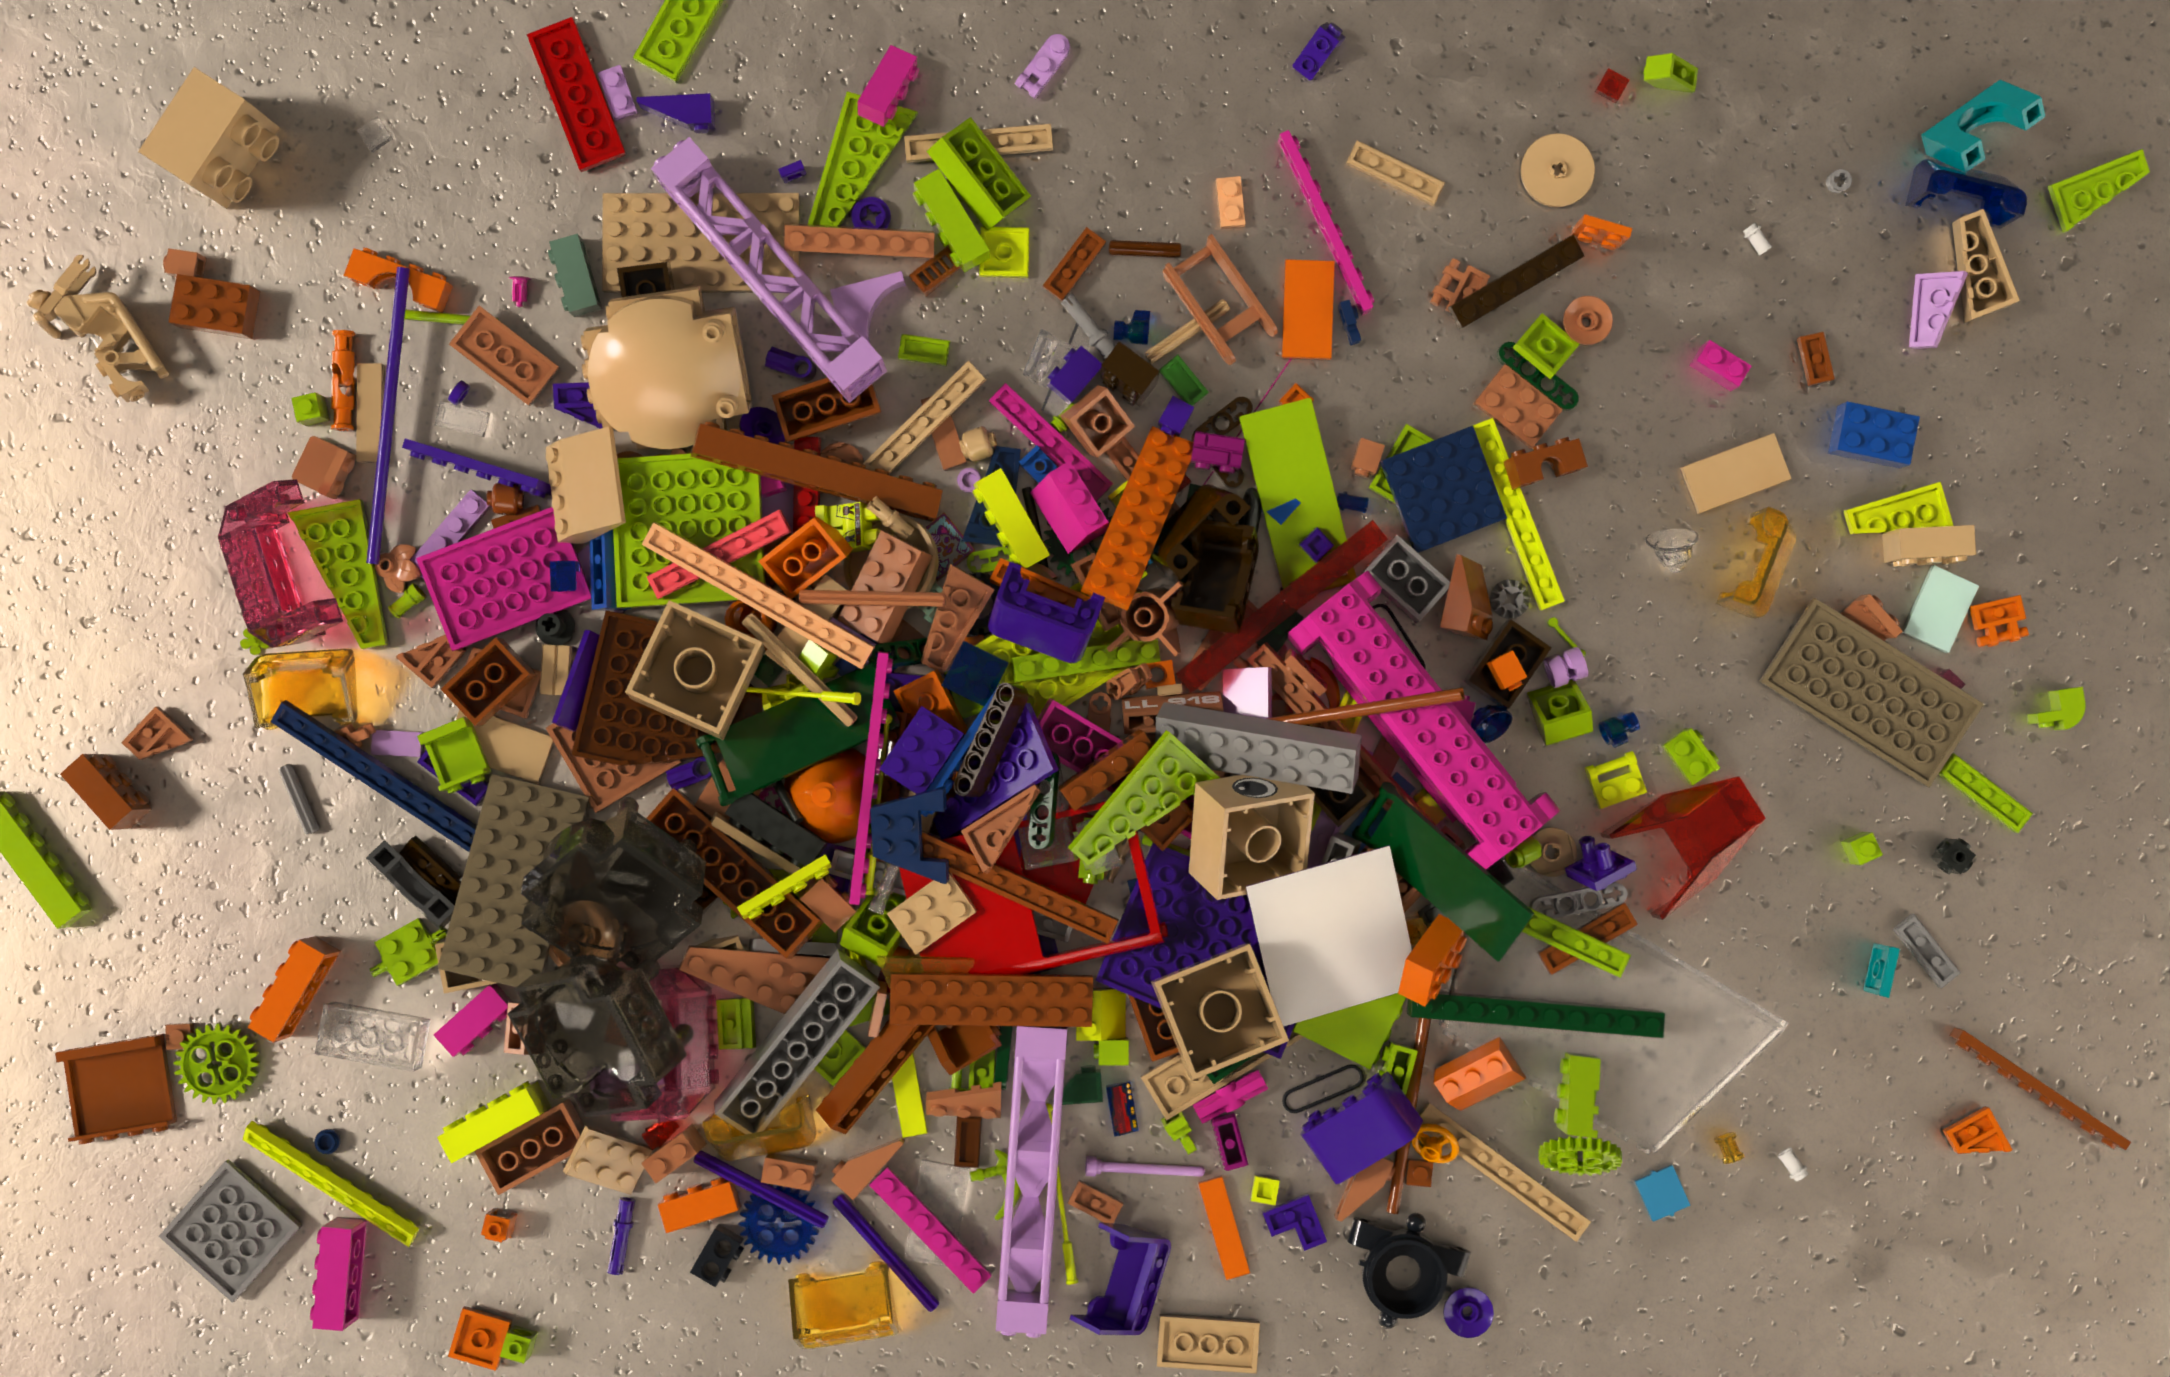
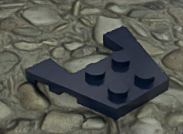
(898, 833)

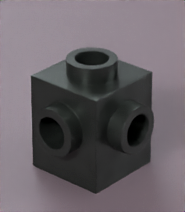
(1946, 856)

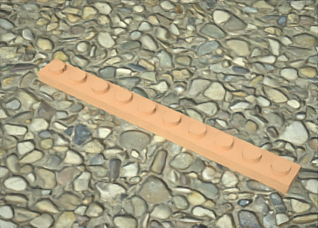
(758, 595)

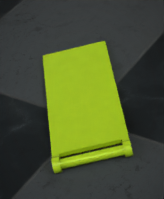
(1290, 465)

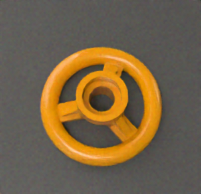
(1433, 1146)

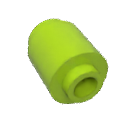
(1524, 853)

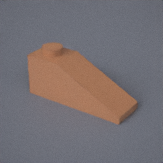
(861, 1168)
(1363, 1186)

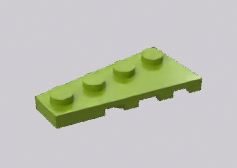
(2087, 191)

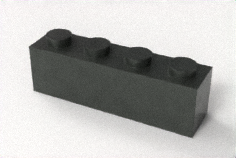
(776, 828)

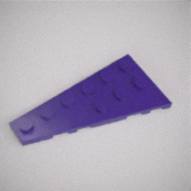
(1022, 765)

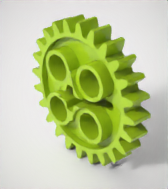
(193, 1066)
(1563, 1155)

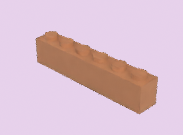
(859, 240)

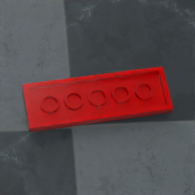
(576, 94)

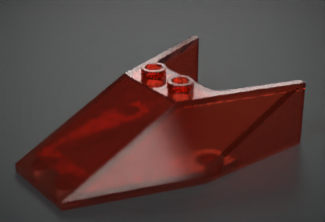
(1705, 827)

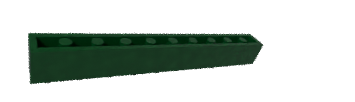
(1541, 1014)

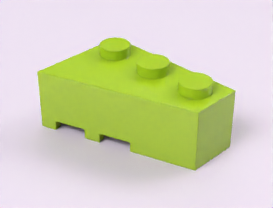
(1578, 1094)

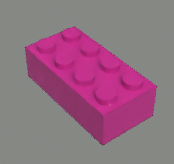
(338, 1273)

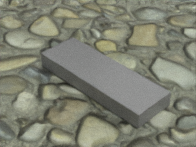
(1926, 951)

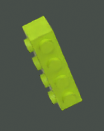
(951, 221)
(1399, 1062)

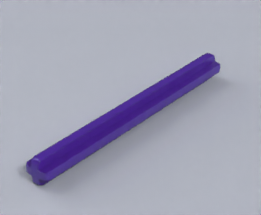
(761, 1189)
(885, 1252)

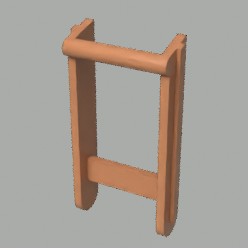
(1237, 324)

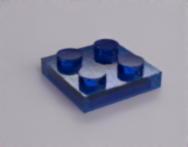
(974, 673)

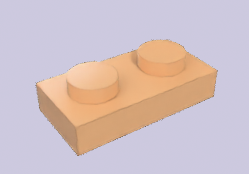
(1230, 202)

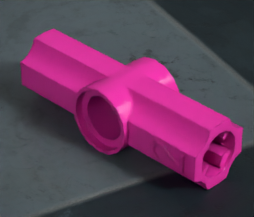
(1230, 1096)

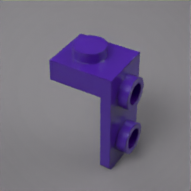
(1318, 50)

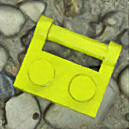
(1619, 787)

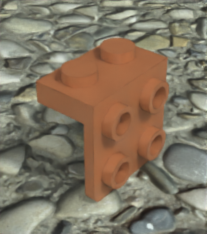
(324, 467)
(1870, 615)

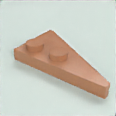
(993, 831)

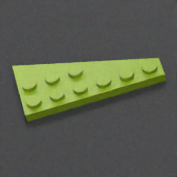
(339, 547)

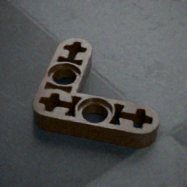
(1222, 413)

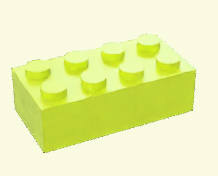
(489, 1124)

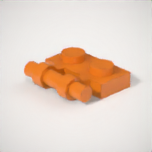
(1996, 613)

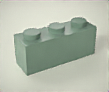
(574, 275)

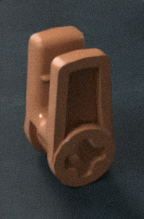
(1128, 681)

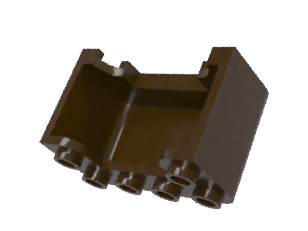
(1222, 578)

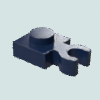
(1348, 317)

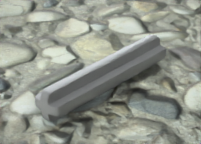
(298, 799)

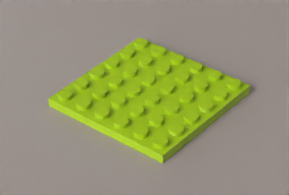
(692, 500)

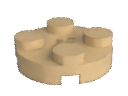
(1566, 851)

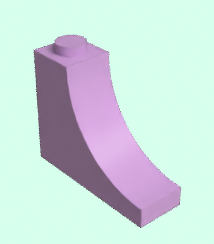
(859, 300)

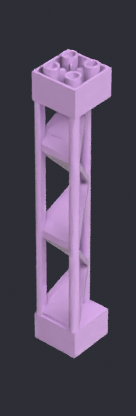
(1033, 1163)

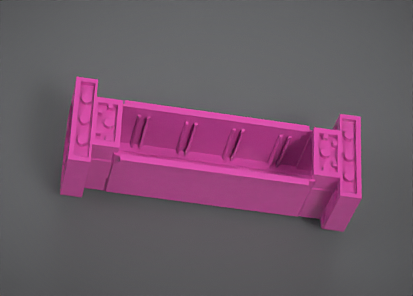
(1429, 739)

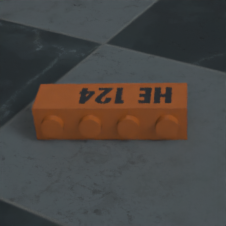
(1105, 770)

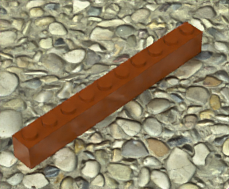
(815, 472)

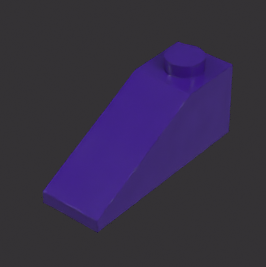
(689, 110)

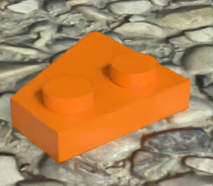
(1977, 1133)

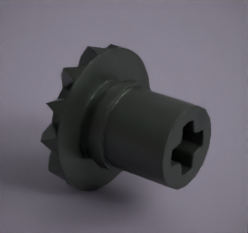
(555, 628)

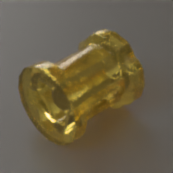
(1729, 1148)

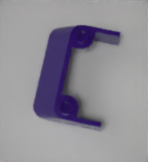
(1131, 1284)

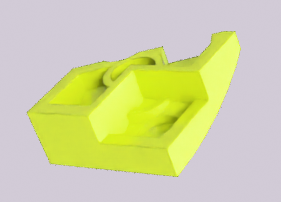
(792, 684)

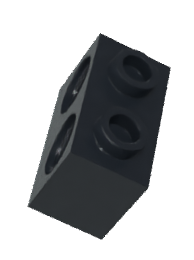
(713, 1253)

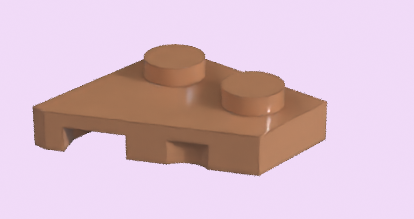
(431, 660)
(155, 735)

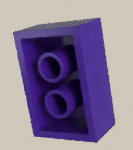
(921, 751)

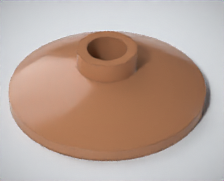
(1598, 315)

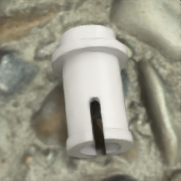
(1757, 238)
(1793, 1164)

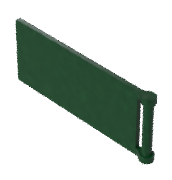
(791, 737)
(1445, 874)

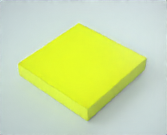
(1007, 252)

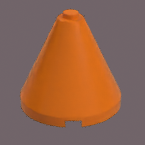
(830, 795)

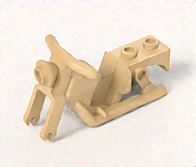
(98, 315)

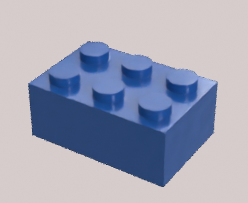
(1873, 435)

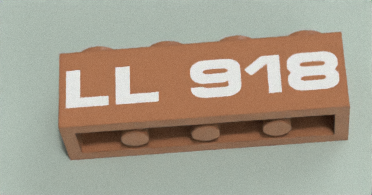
(1142, 711)

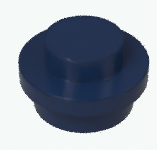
(327, 1141)

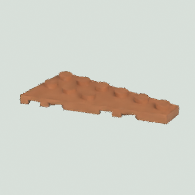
(753, 974)

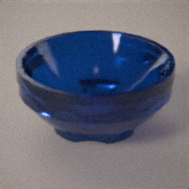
(1491, 722)

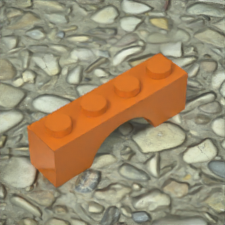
(370, 270)

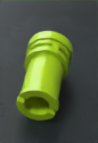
(411, 597)

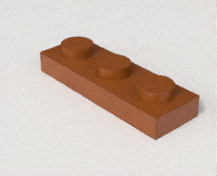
(1074, 264)

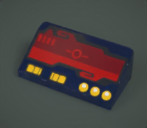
(1122, 1108)

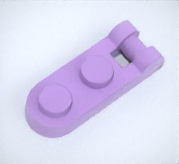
(1044, 64)

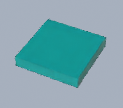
(1881, 970)

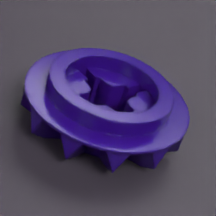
(875, 205)

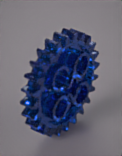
(780, 1245)

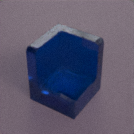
(563, 575)

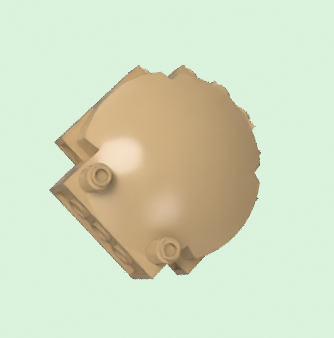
(665, 367)

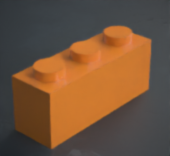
(698, 1204)

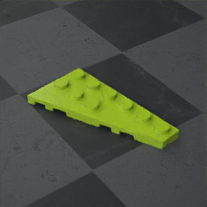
(854, 160)
(1147, 794)

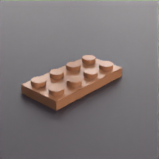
(504, 355)

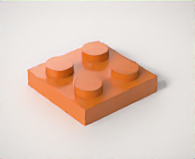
(1606, 233)
(479, 1338)

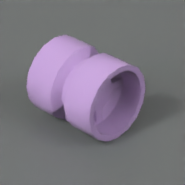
(1565, 667)

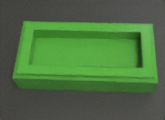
(1183, 381)

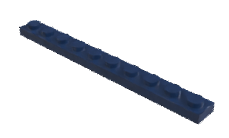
(375, 774)

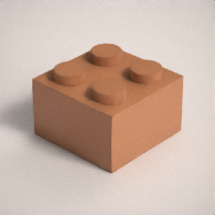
(1097, 421)

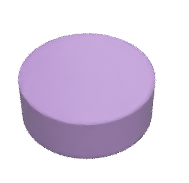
(967, 478)

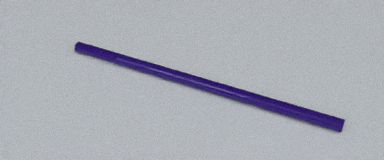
(388, 414)

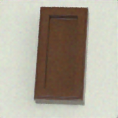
(968, 1142)

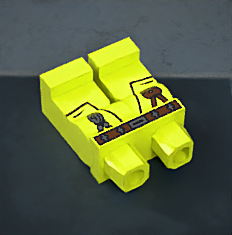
(852, 522)

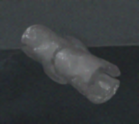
(884, 888)

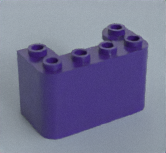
(1042, 622)
(1362, 1128)

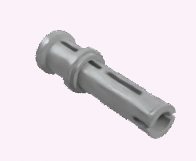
(1098, 337)

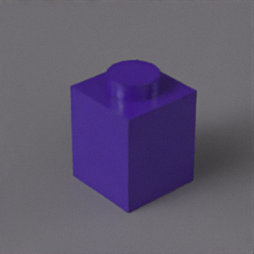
(1175, 416)

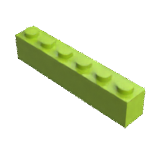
(39, 867)

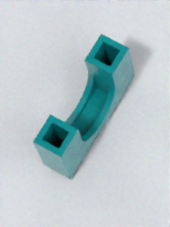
(2001, 102)

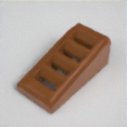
(934, 283)

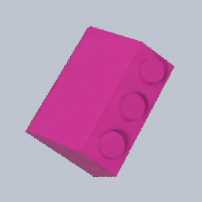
(1069, 508)

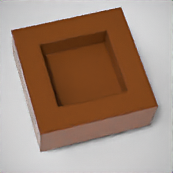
(1419, 1173)

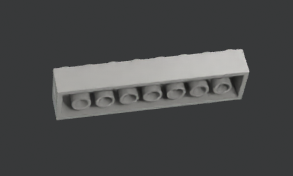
(1265, 747)
(796, 1044)

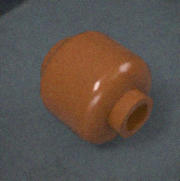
(505, 499)

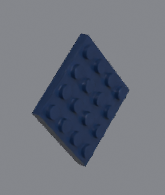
(1443, 489)

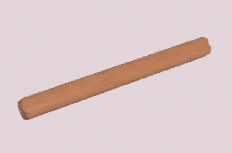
(872, 598)

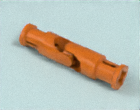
(343, 368)

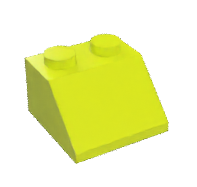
(1107, 1016)

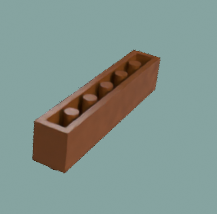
(870, 1074)

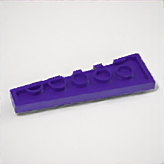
(484, 470)

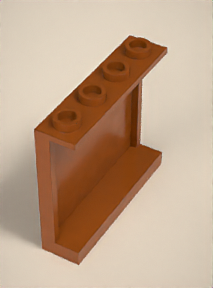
(119, 1088)

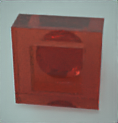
(1612, 85)

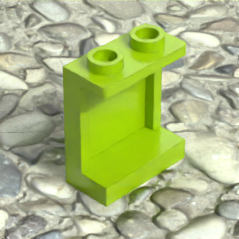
(455, 754)

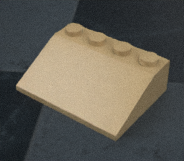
(585, 486)

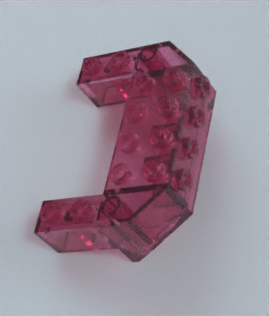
(263, 572)
(694, 1078)

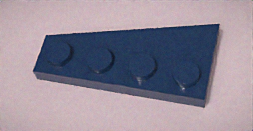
(978, 527)

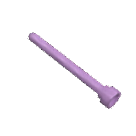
(1096, 1166)

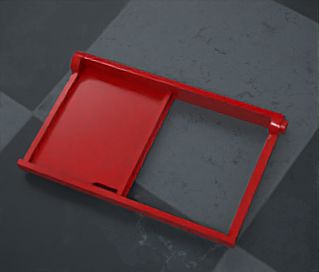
(1005, 934)

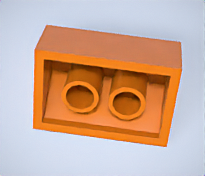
(805, 556)
(1477, 1075)

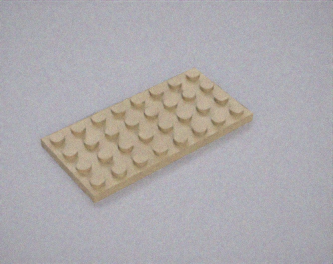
(656, 230)

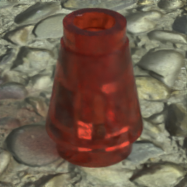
(659, 1133)

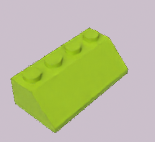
(978, 173)

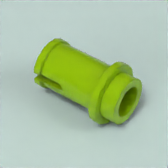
(1058, 423)

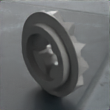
(1509, 610)

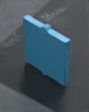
(1662, 1193)

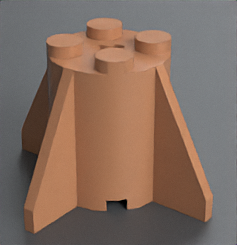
(1151, 618)

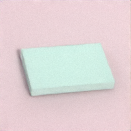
(1940, 609)

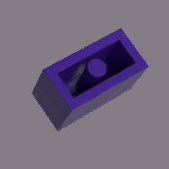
(1074, 374)

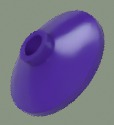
(762, 420)
(1470, 1324)

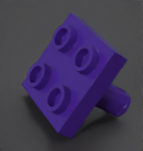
(1599, 865)

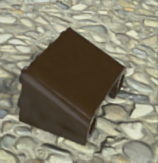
(1206, 501)

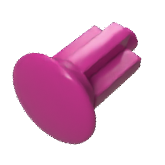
(519, 289)

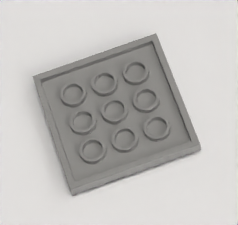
(230, 1230)

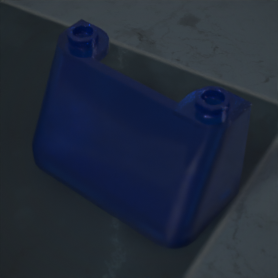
(1999, 196)

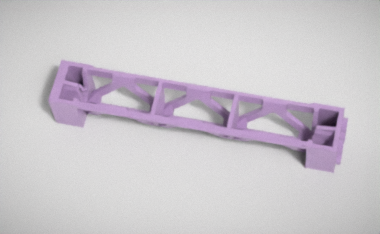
(688, 171)

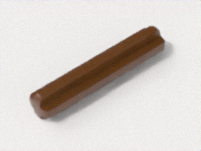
(1141, 248)

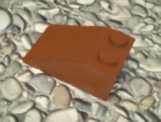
(1467, 601)

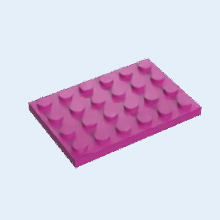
(499, 579)

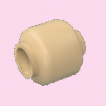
(978, 444)

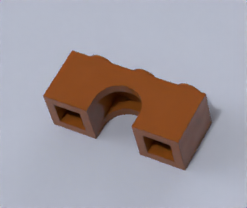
(1564, 457)

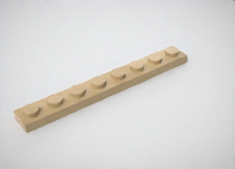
(1509, 1176)

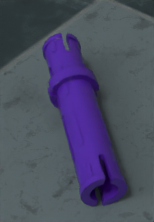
(622, 1225)

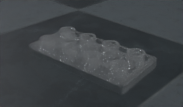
(943, 1191)

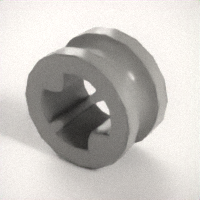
(1831, 185)

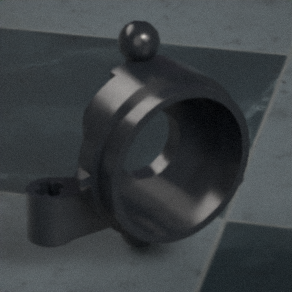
(1432, 1258)

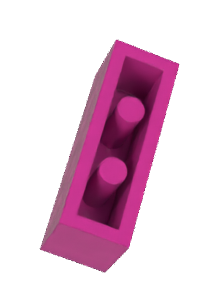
(888, 86)
(474, 1020)

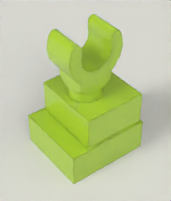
(1178, 1128)

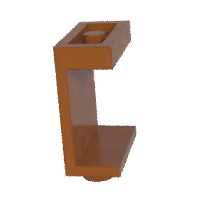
(963, 1044)

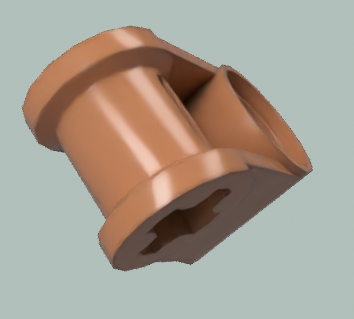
(1100, 717)

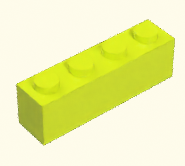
(1010, 519)

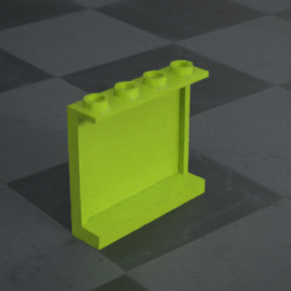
(1356, 1030)

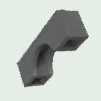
(411, 885)

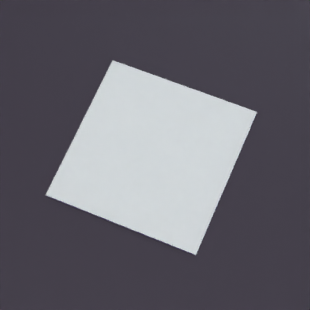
(1331, 934)

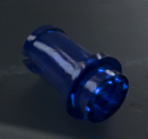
(1352, 502)

